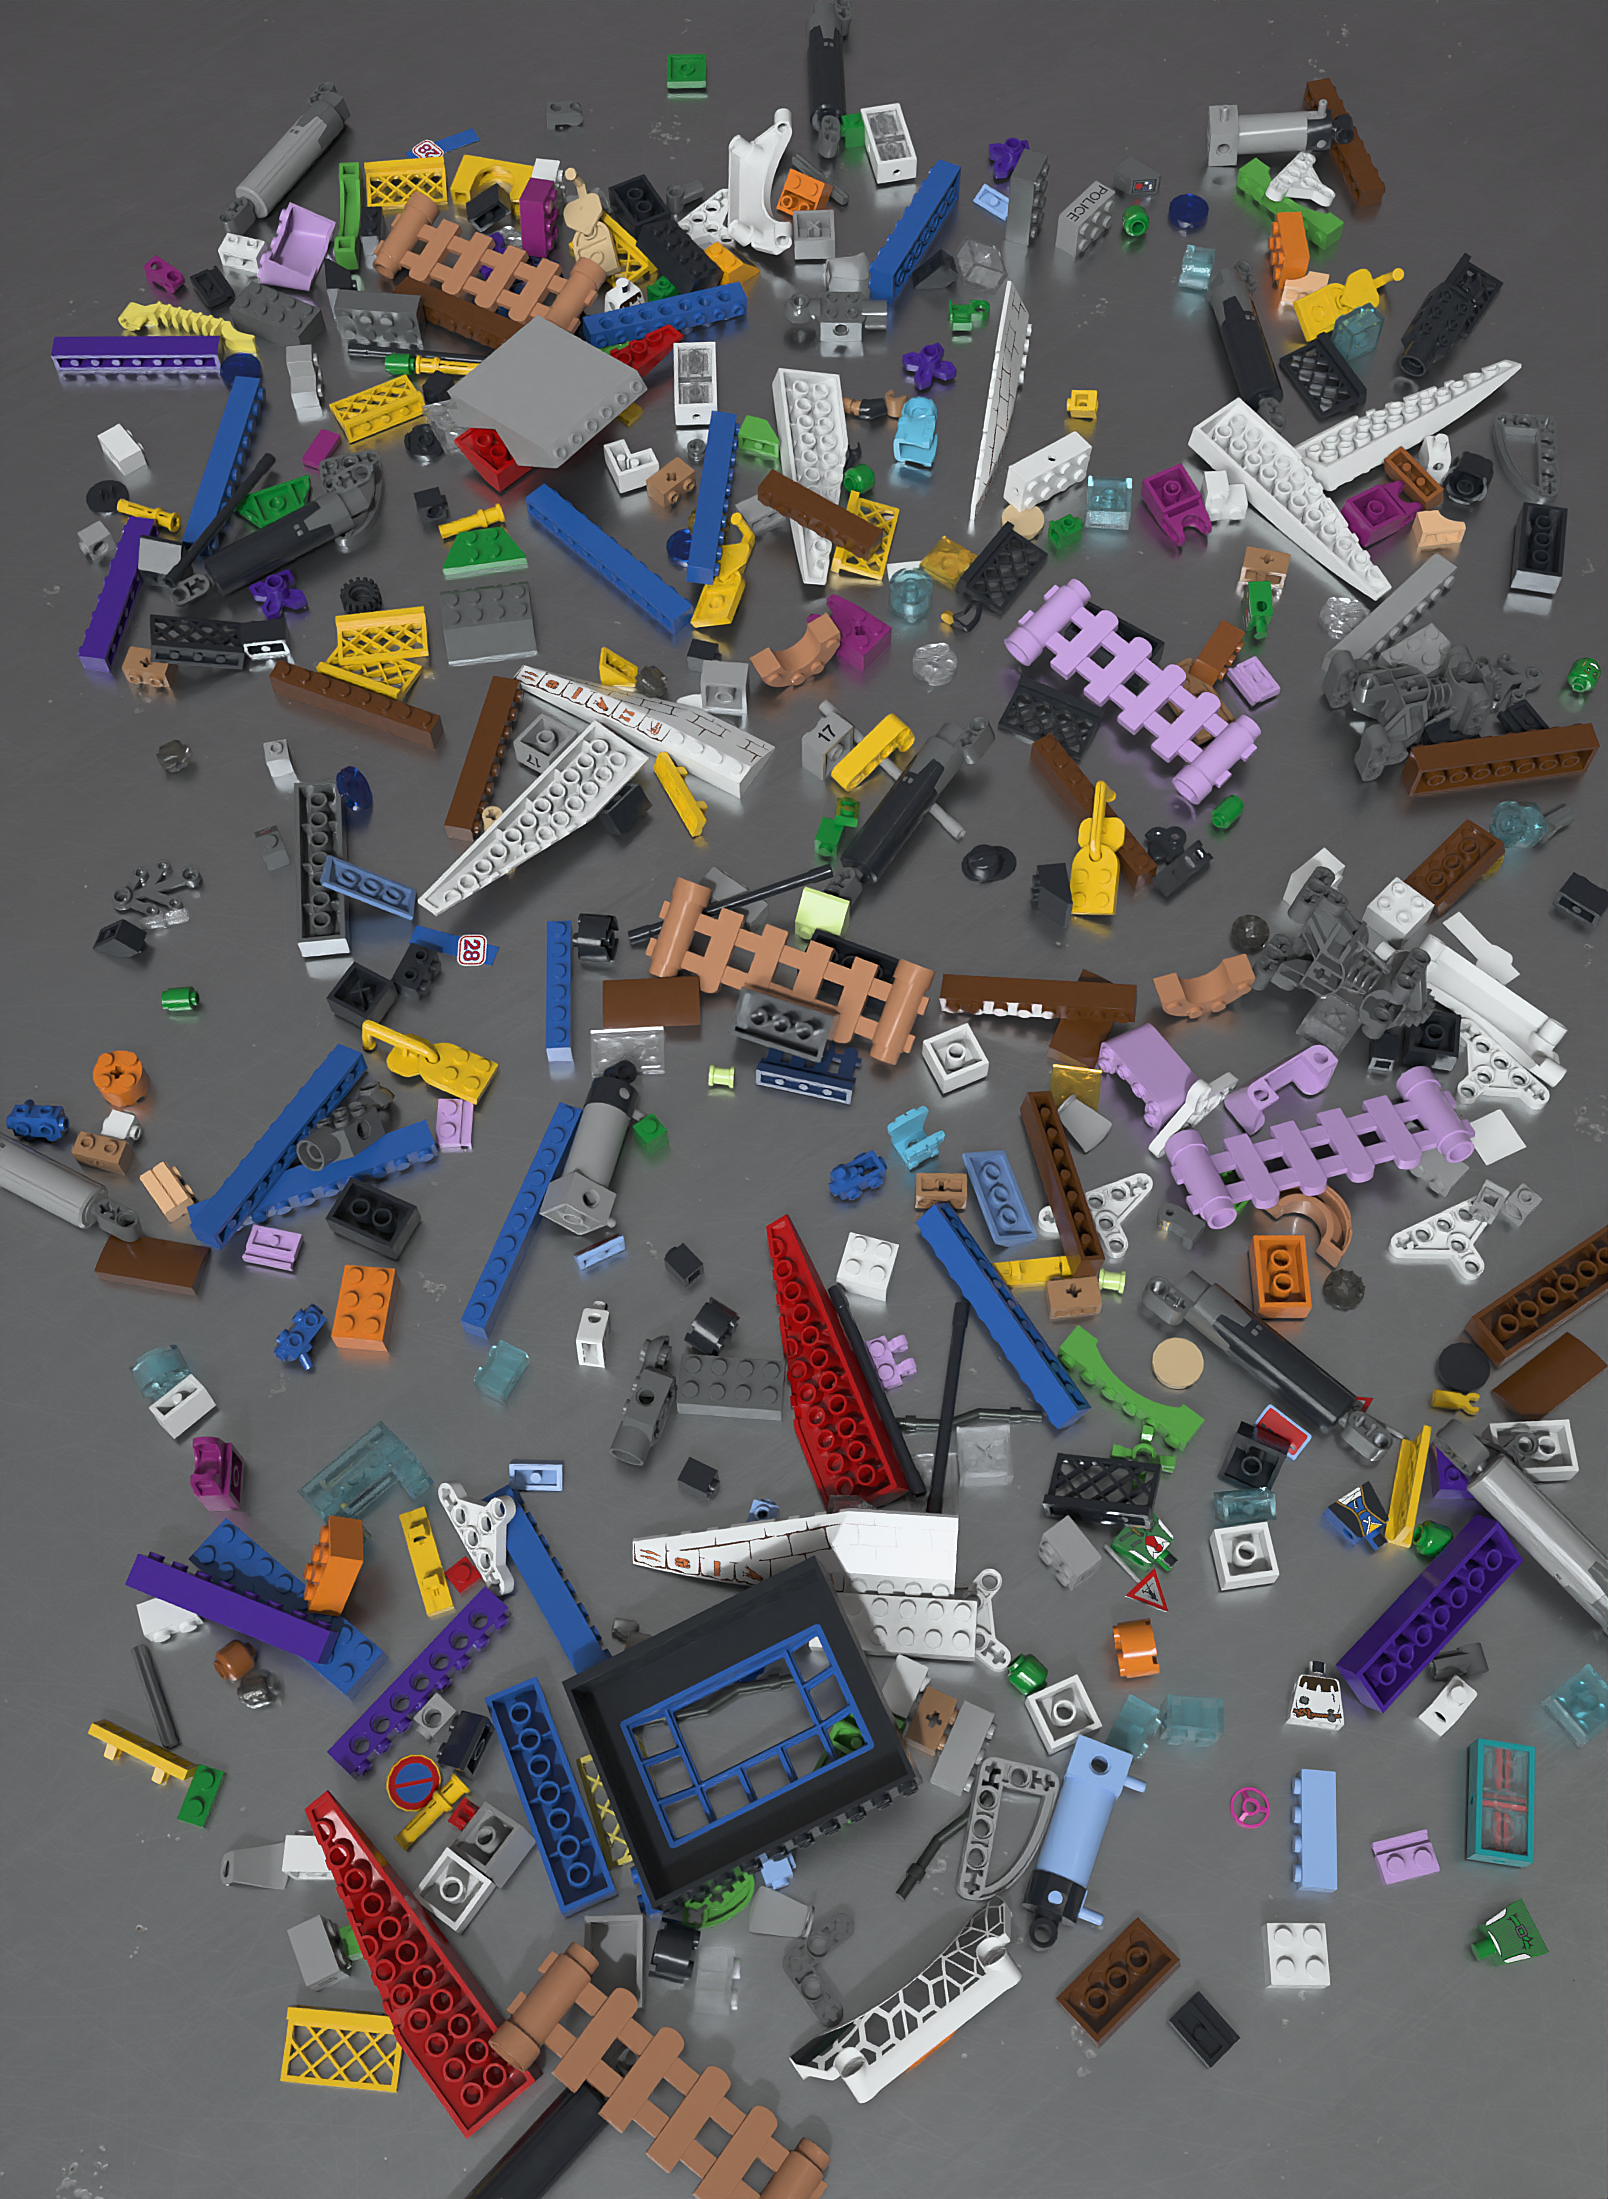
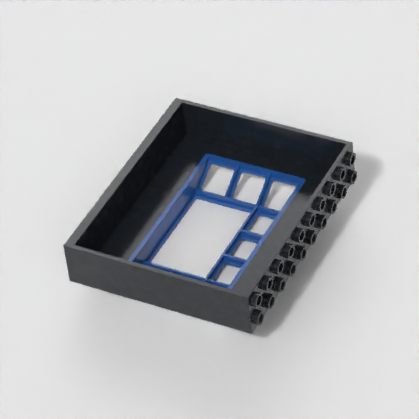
(700, 1659)

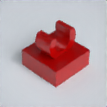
(463, 1814)

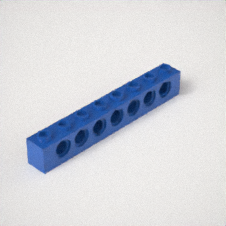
(678, 311)

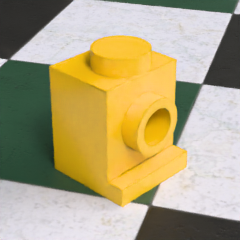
(1083, 404)

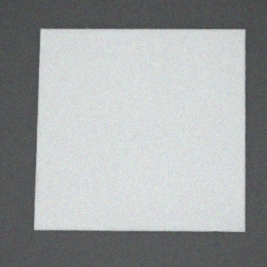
(1495, 1137)

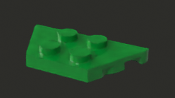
(275, 502)
(482, 550)

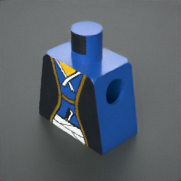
(1359, 1516)

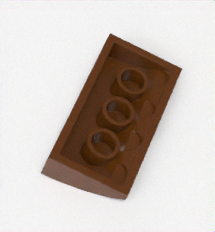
(1455, 865)
(651, 1002)
(1080, 1040)
(153, 1264)
(1549, 1379)
(1118, 1982)

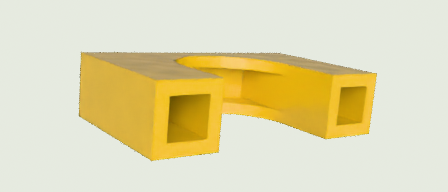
(478, 171)

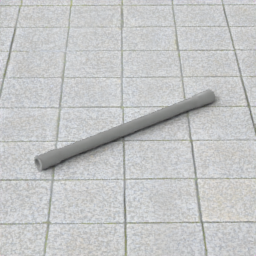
(892, 769)

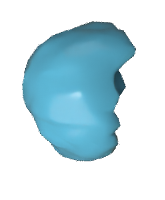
(919, 408)

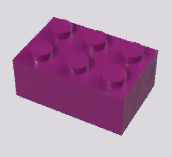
(538, 217)

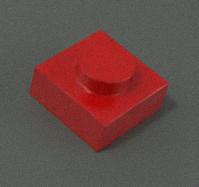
(463, 1575)

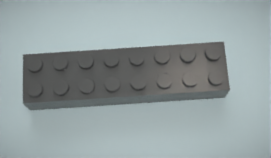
(320, 832)

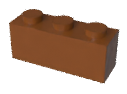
(1418, 482)
(1218, 653)

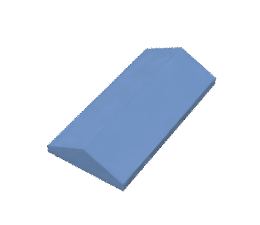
(368, 887)
(1000, 1197)

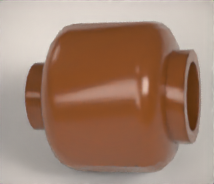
(234, 1660)

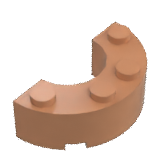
(803, 658)
(1207, 992)
(1328, 1213)

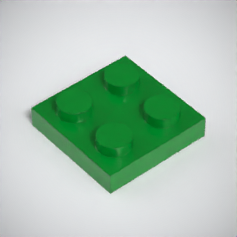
(686, 71)

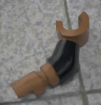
(873, 408)

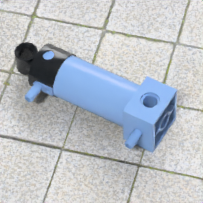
(1074, 1838)

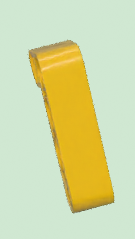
(872, 750)

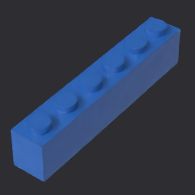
(559, 991)

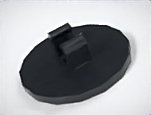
(104, 497)

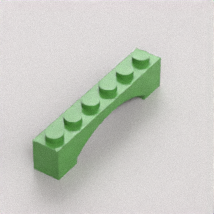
(351, 200)
(1319, 227)
(1173, 1423)

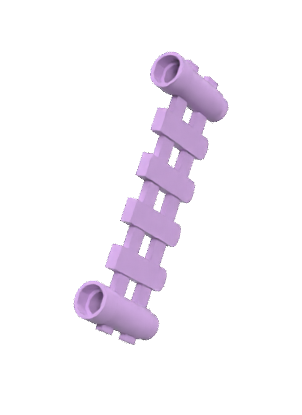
(1206, 766)
(1421, 1099)

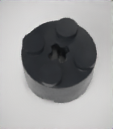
(1468, 478)
(596, 937)
(711, 1327)
(673, 1950)

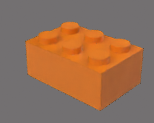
(1288, 247)
(1280, 1276)
(366, 1308)
(334, 1565)

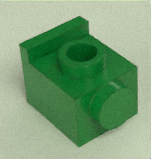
(661, 288)
(1065, 531)

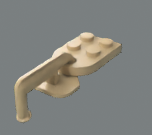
(592, 237)

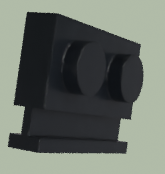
(212, 286)
(1521, 718)
(1203, 2029)

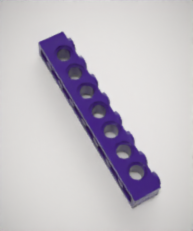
(424, 1666)

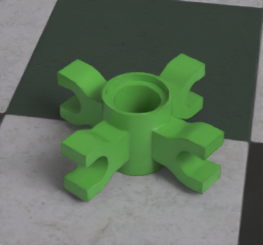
(1145, 1448)

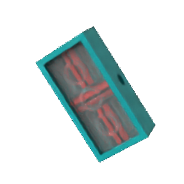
(1501, 1803)

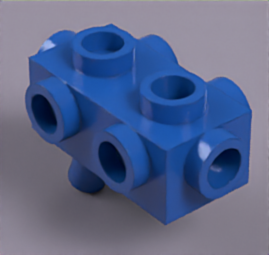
(38, 1121)
(849, 1178)
(297, 1339)

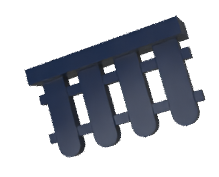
(809, 1081)

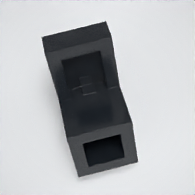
(1439, 732)

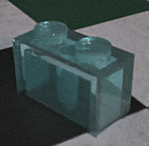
(501, 1372)
(1245, 1506)
(1133, 1727)

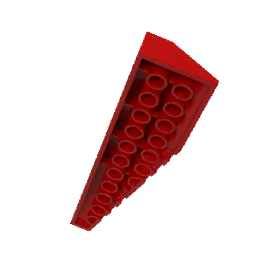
(488, 451)
(830, 1395)
(425, 1986)

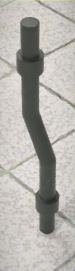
(1013, 1414)
(773, 1682)
(917, 1870)

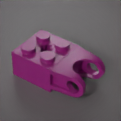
(1175, 503)
(1378, 512)
(861, 633)
(217, 1474)

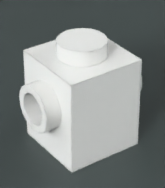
(122, 1126)

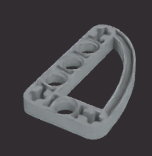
(990, 1815)

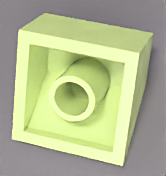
(822, 912)

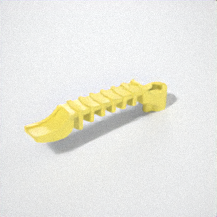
(140, 316)

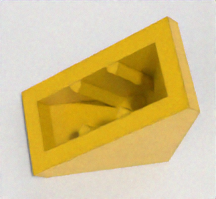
(616, 670)

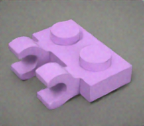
(883, 1361)

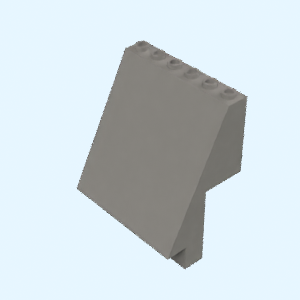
(544, 393)

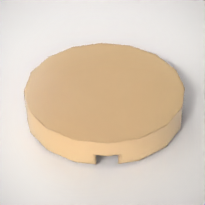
(1027, 523)
(1177, 1363)

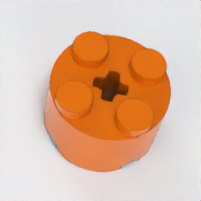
(121, 1078)
(1137, 1647)

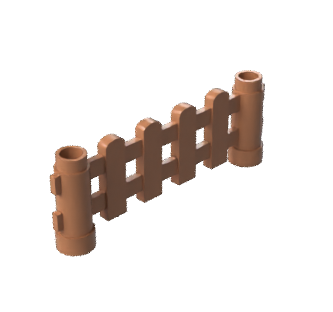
(416, 225)
(902, 998)
(536, 2022)

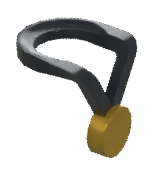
(948, 617)

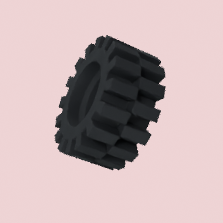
(357, 588)

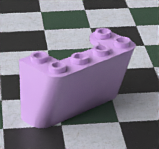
(297, 249)
(1308, 1069)
(1151, 1070)

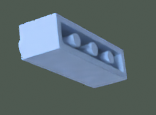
(1315, 1831)

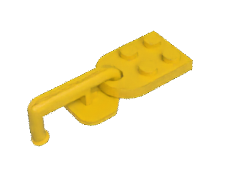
(1322, 307)
(721, 599)
(1096, 883)
(438, 1064)

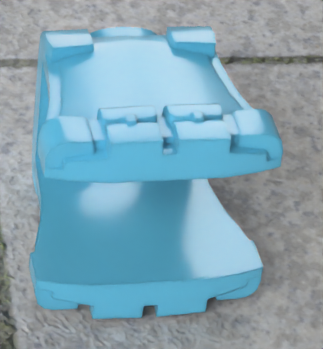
(916, 440)
(909, 1129)

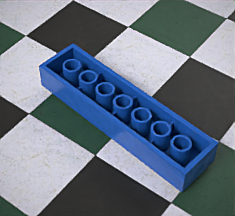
(914, 232)
(239, 1560)
(551, 1797)

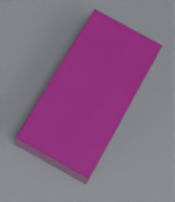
(321, 448)

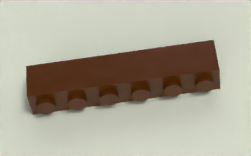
(820, 515)

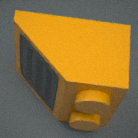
(732, 263)

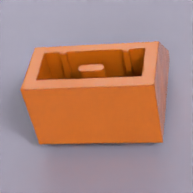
(803, 193)

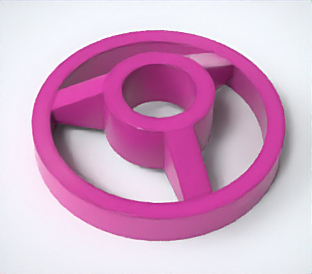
(1245, 1812)

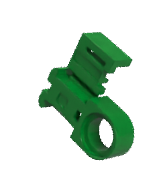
(963, 314)

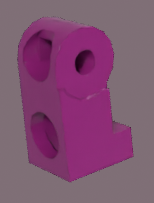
(164, 274)

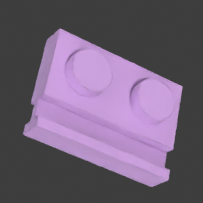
(1253, 681)
(454, 1123)
(272, 1247)
(1405, 1857)

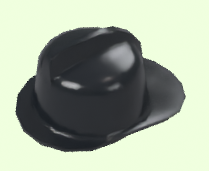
(988, 863)

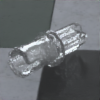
(164, 919)

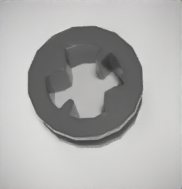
(696, 444)

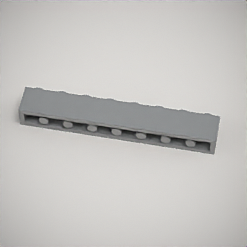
(1396, 610)

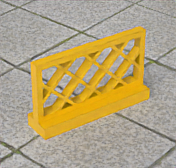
(406, 171)
(627, 246)
(378, 416)
(862, 567)
(381, 623)
(364, 680)
(1407, 1488)
(340, 2020)

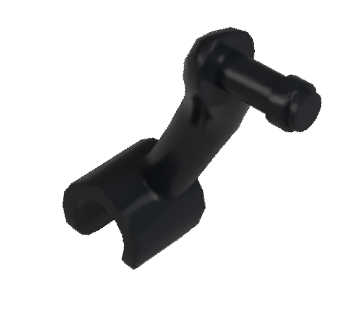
(854, 453)

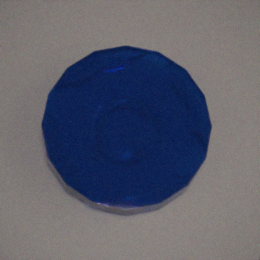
(1188, 211)
(240, 365)
(679, 547)
(354, 788)

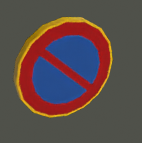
(412, 1782)

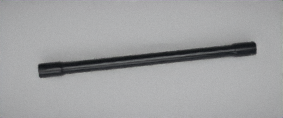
(364, 350)
(203, 540)
(812, 876)
(959, 1324)
(911, 1474)

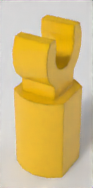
(1454, 1400)

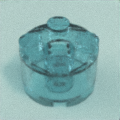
(1197, 268)
(910, 593)
(1518, 824)
(159, 1371)

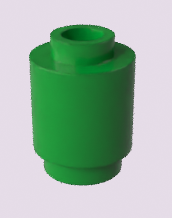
(400, 364)
(1227, 811)
(180, 999)

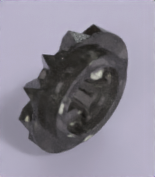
(1244, 924)
(1337, 1296)

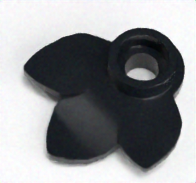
(1163, 845)

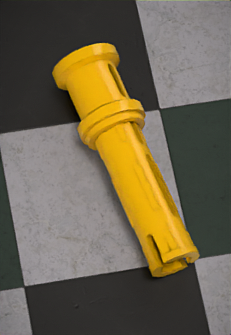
(429, 365)
(161, 517)
(481, 518)
(441, 1802)

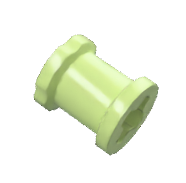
(721, 1075)
(1111, 1280)

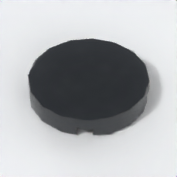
(425, 448)
(1463, 1368)

